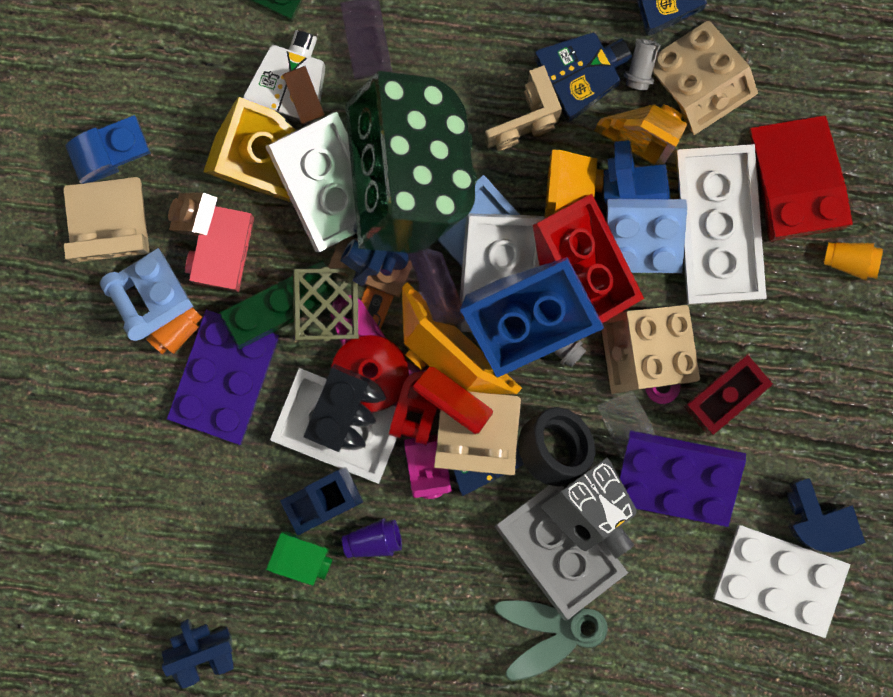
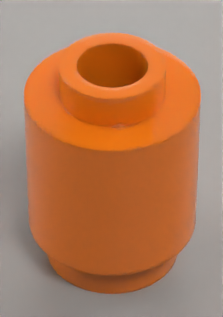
(175, 332)

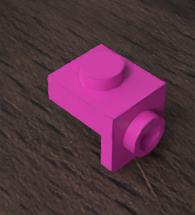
(424, 478)

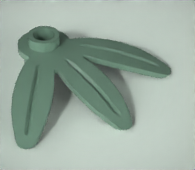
(556, 648)

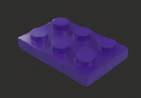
(221, 381)
(681, 478)

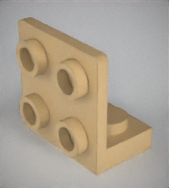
(704, 76)
(544, 113)
(105, 220)
(650, 349)
(485, 452)

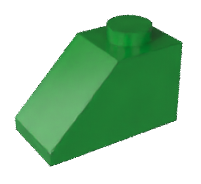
(300, 559)

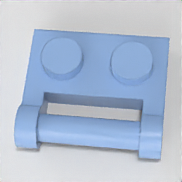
(158, 289)

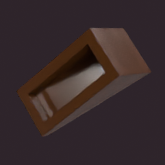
(303, 95)

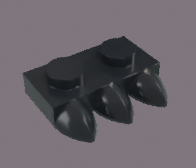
(342, 407)

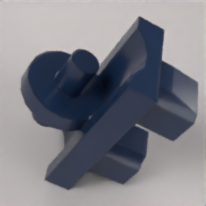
(369, 262)
(196, 647)

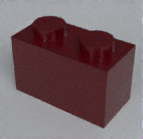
(728, 395)

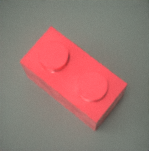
(223, 252)

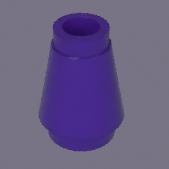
(373, 540)

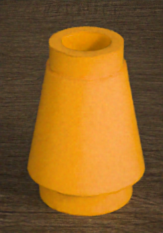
(855, 259)

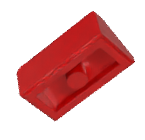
(453, 400)

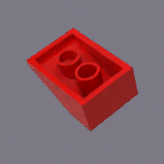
(800, 179)
(593, 252)

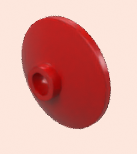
(383, 355)

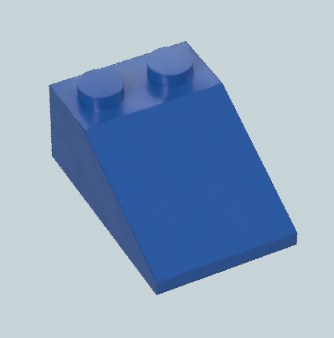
(530, 315)

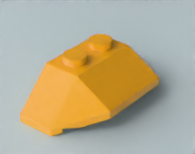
(448, 349)

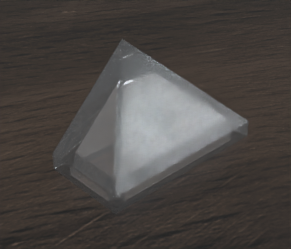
(623, 415)

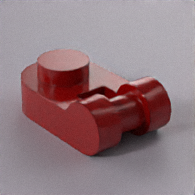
(412, 401)

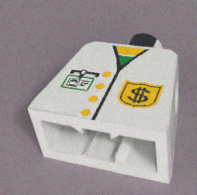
(268, 84)

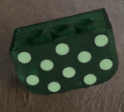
(408, 161)

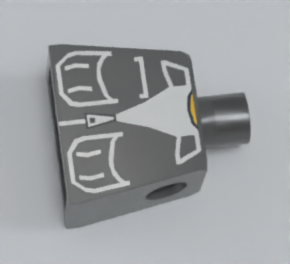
(594, 510)

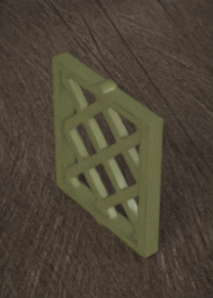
(298, 303)

